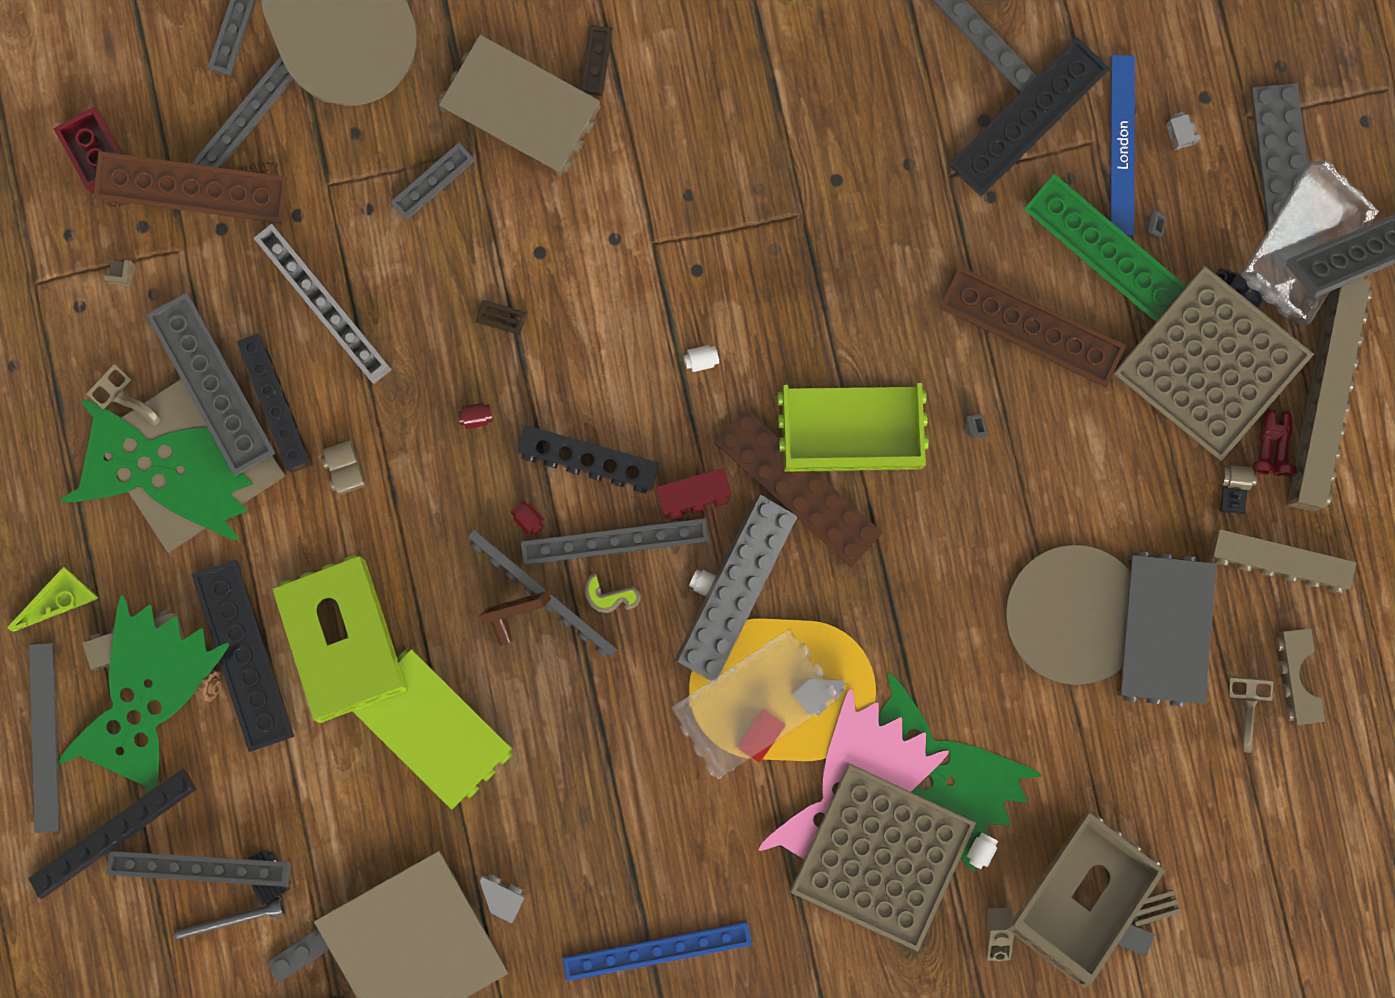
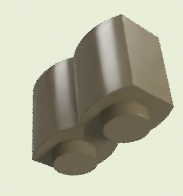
(344, 468)

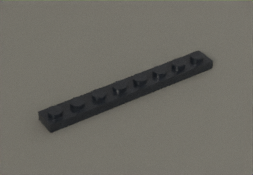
(112, 834)

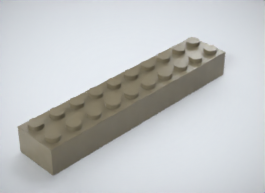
(1329, 396)

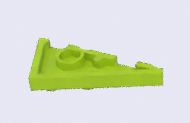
(58, 596)

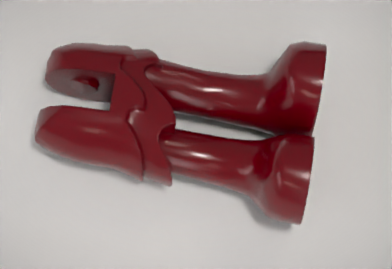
(1270, 433)

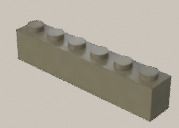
(1282, 560)

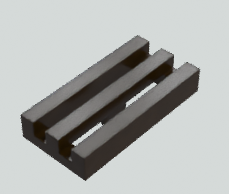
(520, 323)

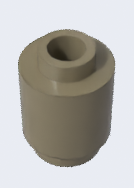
(1238, 477)

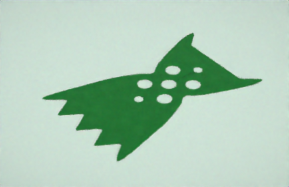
(197, 495)
(140, 654)
(980, 776)

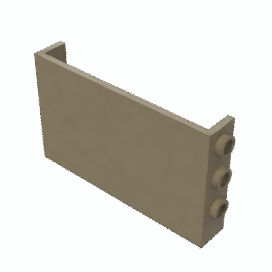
(520, 104)

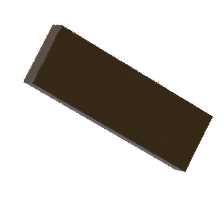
(596, 60)

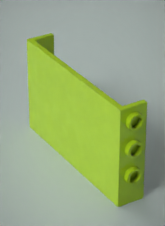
(852, 428)
(436, 733)

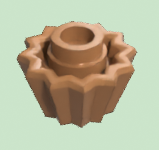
(210, 686)

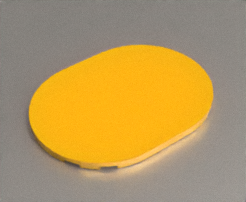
(840, 660)

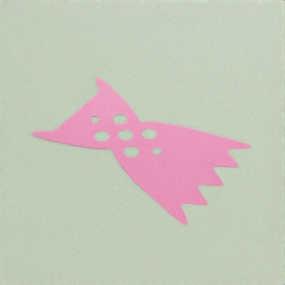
(869, 747)

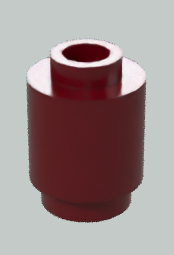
(475, 415)
(527, 518)

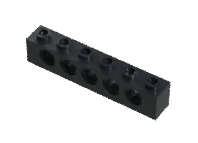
(274, 403)
(533, 437)

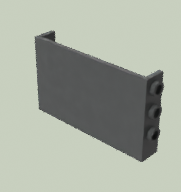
(1168, 629)

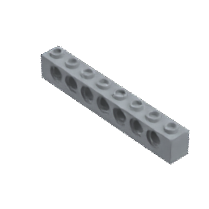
(322, 304)

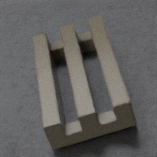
(1174, 903)

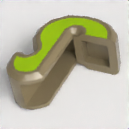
(610, 601)

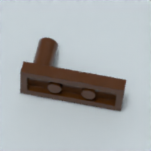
(497, 613)

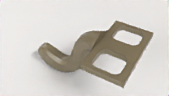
(117, 395)
(1250, 699)

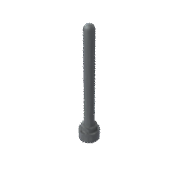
(273, 908)

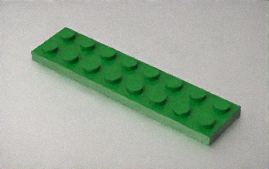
(1105, 247)

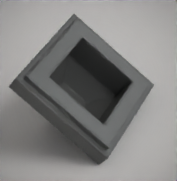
(1156, 224)
(975, 426)

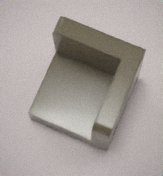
(121, 273)

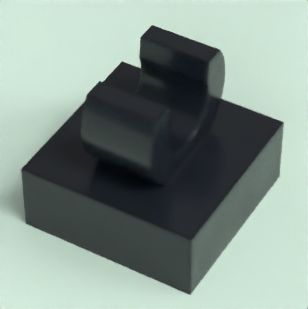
(1233, 500)

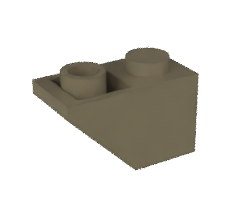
(998, 938)

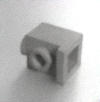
(1182, 131)

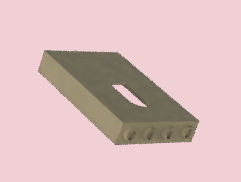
(1063, 929)

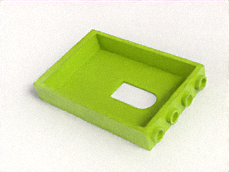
(354, 669)

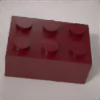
(83, 140)
(694, 493)

